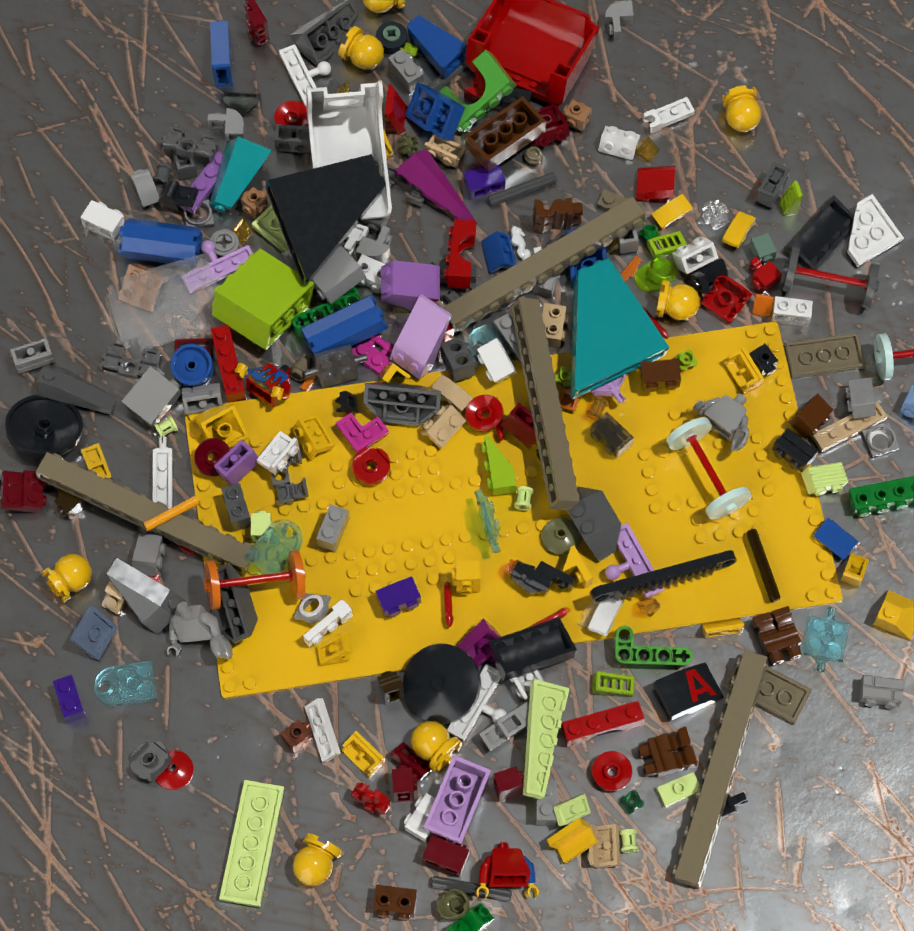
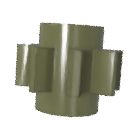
(408, 144)

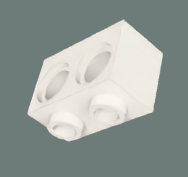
(791, 311)

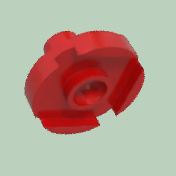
(369, 476)
(372, 800)

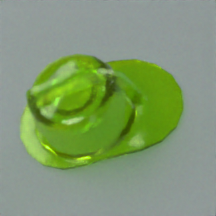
(650, 276)

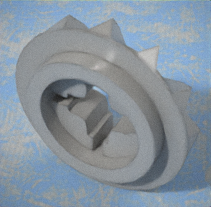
(218, 238)

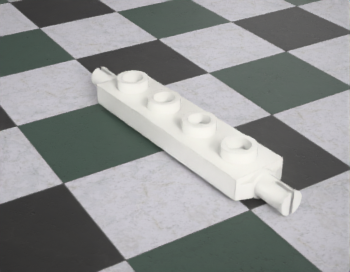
(163, 473)

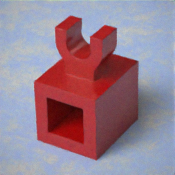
(764, 276)

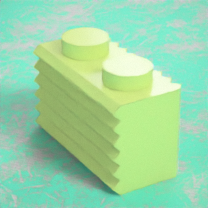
(825, 478)

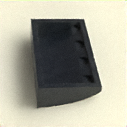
(822, 233)
(532, 649)

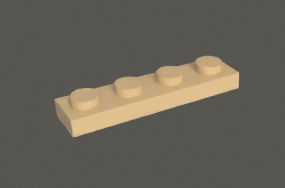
(846, 429)

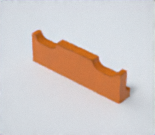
(631, 269)
(308, 383)

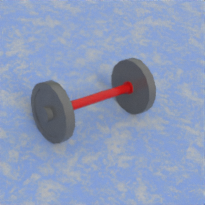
(869, 285)

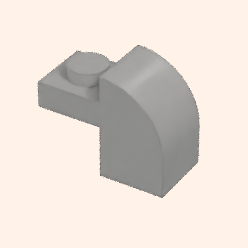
(618, 15)
(230, 122)
(145, 187)
(377, 250)

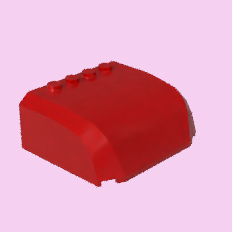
(536, 43)

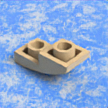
(452, 393)

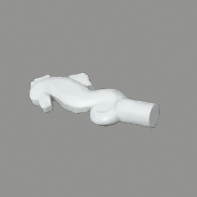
(517, 240)

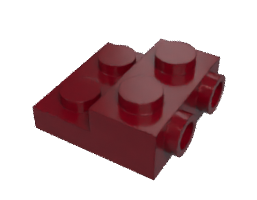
(256, 23)
(556, 126)
(22, 491)

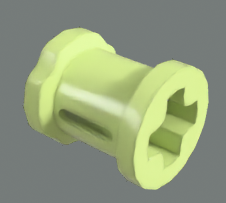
(166, 427)
(523, 498)
(628, 841)

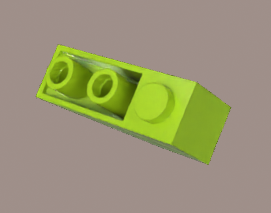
(500, 470)

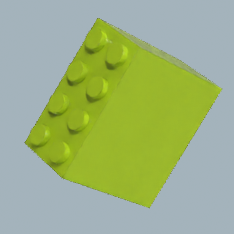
(261, 298)

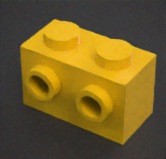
(466, 577)

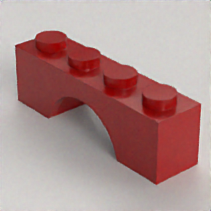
(463, 237)
(227, 363)
(617, 718)

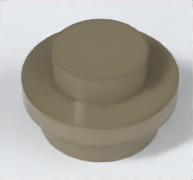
(533, 155)

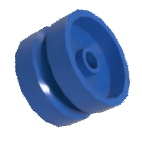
(188, 356)

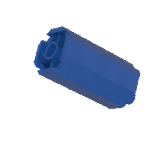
(159, 241)
(345, 326)

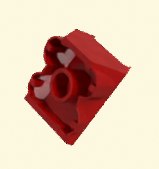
(394, 112)
(655, 183)
(726, 298)

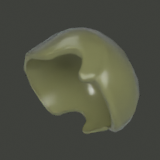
(453, 904)

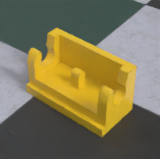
(744, 370)
(363, 754)

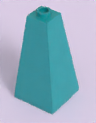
(237, 168)

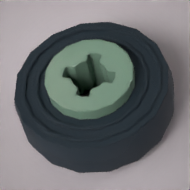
(392, 43)

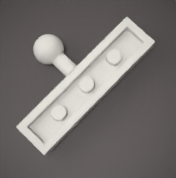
(298, 71)
(489, 681)

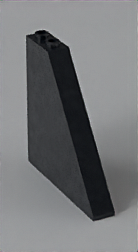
(322, 208)

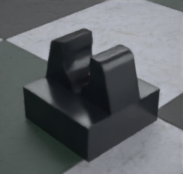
(348, 403)

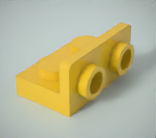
(312, 436)

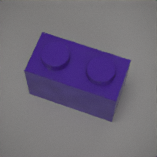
(481, 182)
(398, 597)
(69, 699)

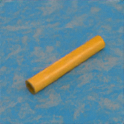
(171, 513)

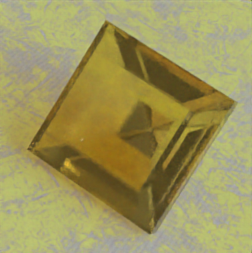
(243, 231)
(648, 606)

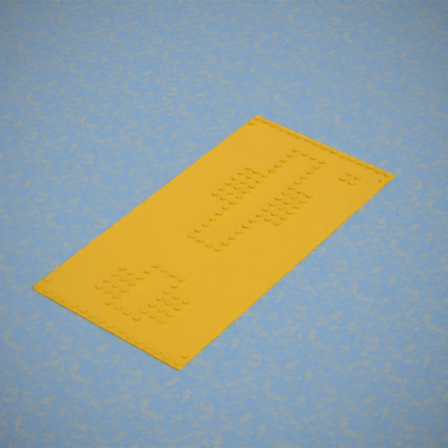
(430, 518)

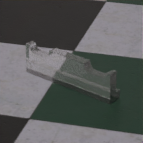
(276, 351)
(588, 614)

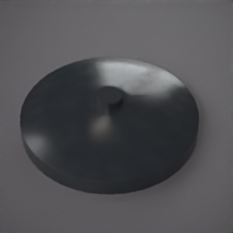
(43, 426)
(441, 683)

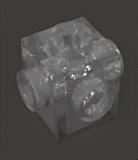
(720, 218)

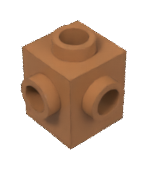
(577, 114)
(254, 202)

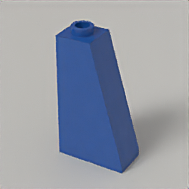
(437, 45)
(221, 53)

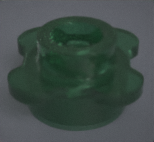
(633, 795)

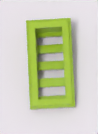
(791, 199)
(652, 244)
(612, 691)

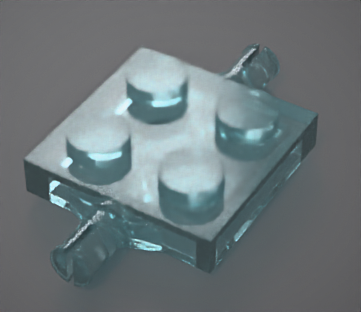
(490, 525)
(826, 639)

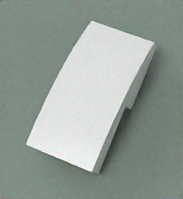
(604, 616)

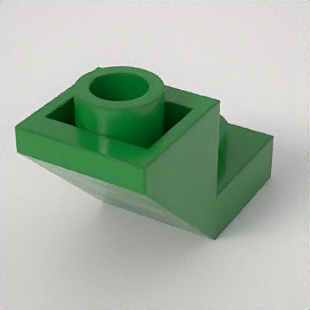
(474, 920)

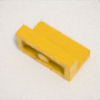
(390, 370)
(573, 839)

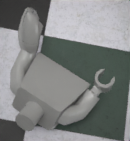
(727, 418)
(197, 624)

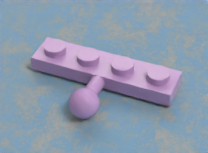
(227, 264)
(634, 559)

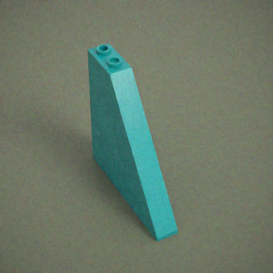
(608, 329)

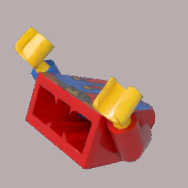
(267, 382)
(507, 869)

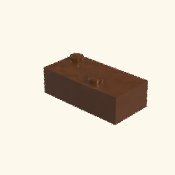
(505, 133)

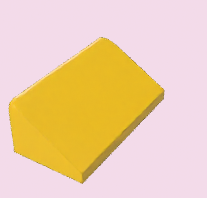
(722, 628)

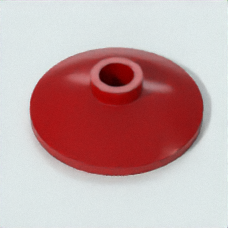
(291, 110)
(481, 405)
(612, 761)
(181, 776)

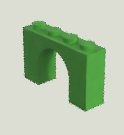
(497, 86)

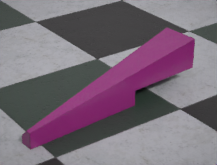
(427, 176)
(477, 642)

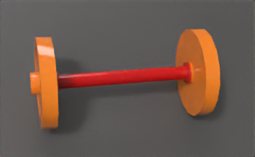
(295, 574)

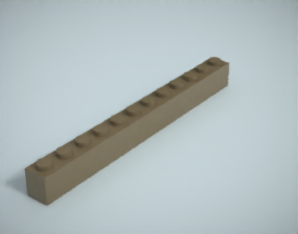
(544, 264)
(544, 404)
(139, 509)
(721, 769)

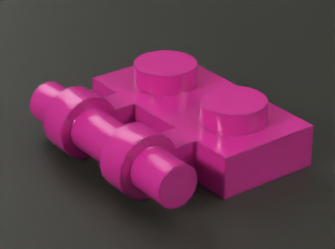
(376, 359)

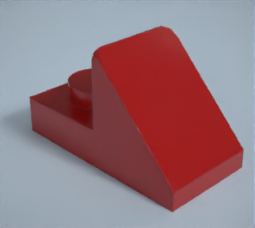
(476, 92)

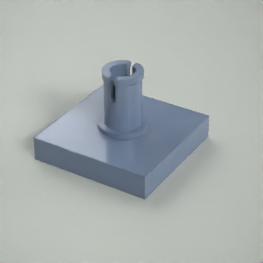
(93, 632)

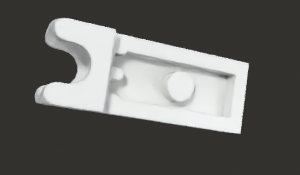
(668, 114)
(340, 613)

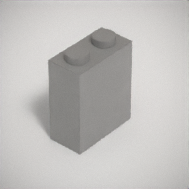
(337, 275)
(152, 396)

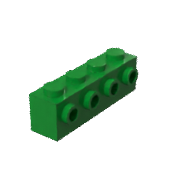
(881, 496)

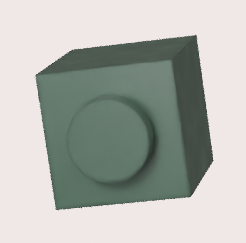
(763, 248)

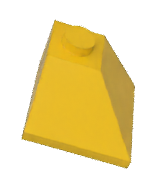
(222, 423)
(896, 615)

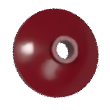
(214, 446)

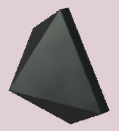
(241, 101)

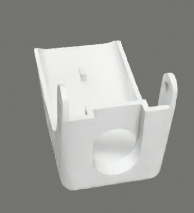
(348, 128)

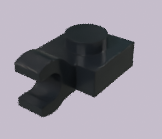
(732, 802)

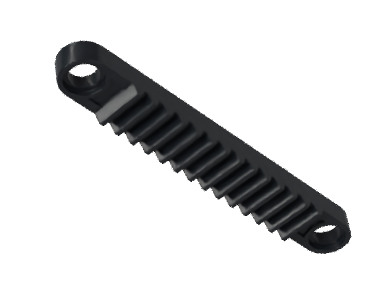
(662, 577)

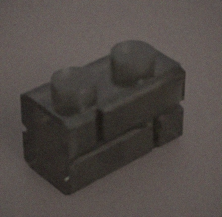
(611, 435)

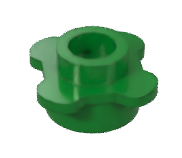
(649, 232)

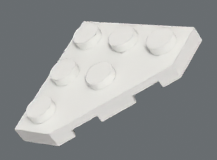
(871, 231)

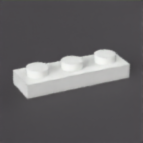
(322, 730)

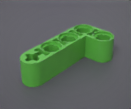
(653, 652)

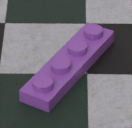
(205, 182)

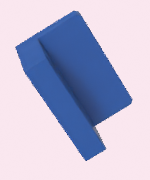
(498, 251)
(836, 538)

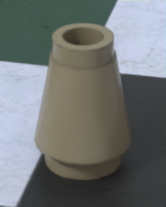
(297, 369)

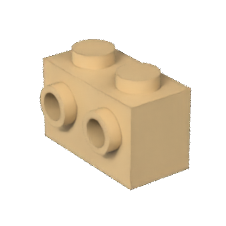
(554, 319)

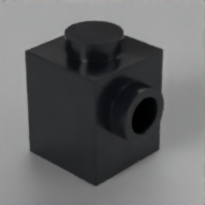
(764, 360)

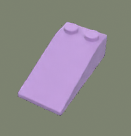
(421, 337)
(457, 799)

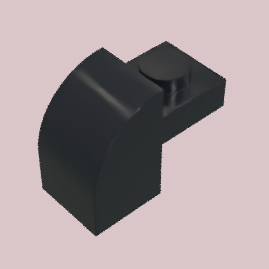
(176, 195)

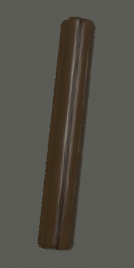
(763, 565)

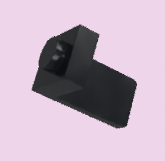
(707, 274)

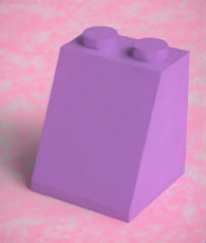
(406, 281)

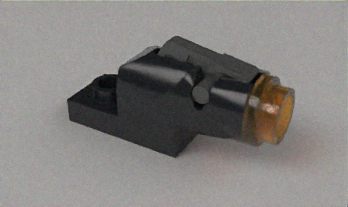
(538, 579)

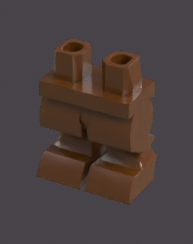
(559, 216)
(780, 638)
(664, 755)

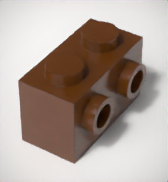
(660, 375)
(810, 416)
(395, 902)

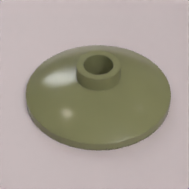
(560, 544)

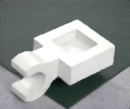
(355, 237)

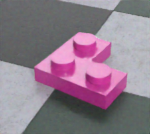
(361, 436)

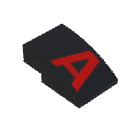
(687, 690)

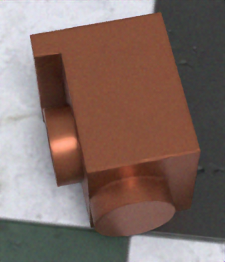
(296, 742)

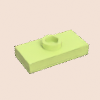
(678, 789)
(571, 809)

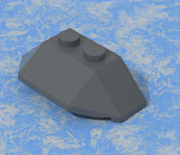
(402, 402)
(596, 522)
(237, 612)

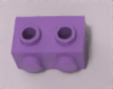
(236, 463)

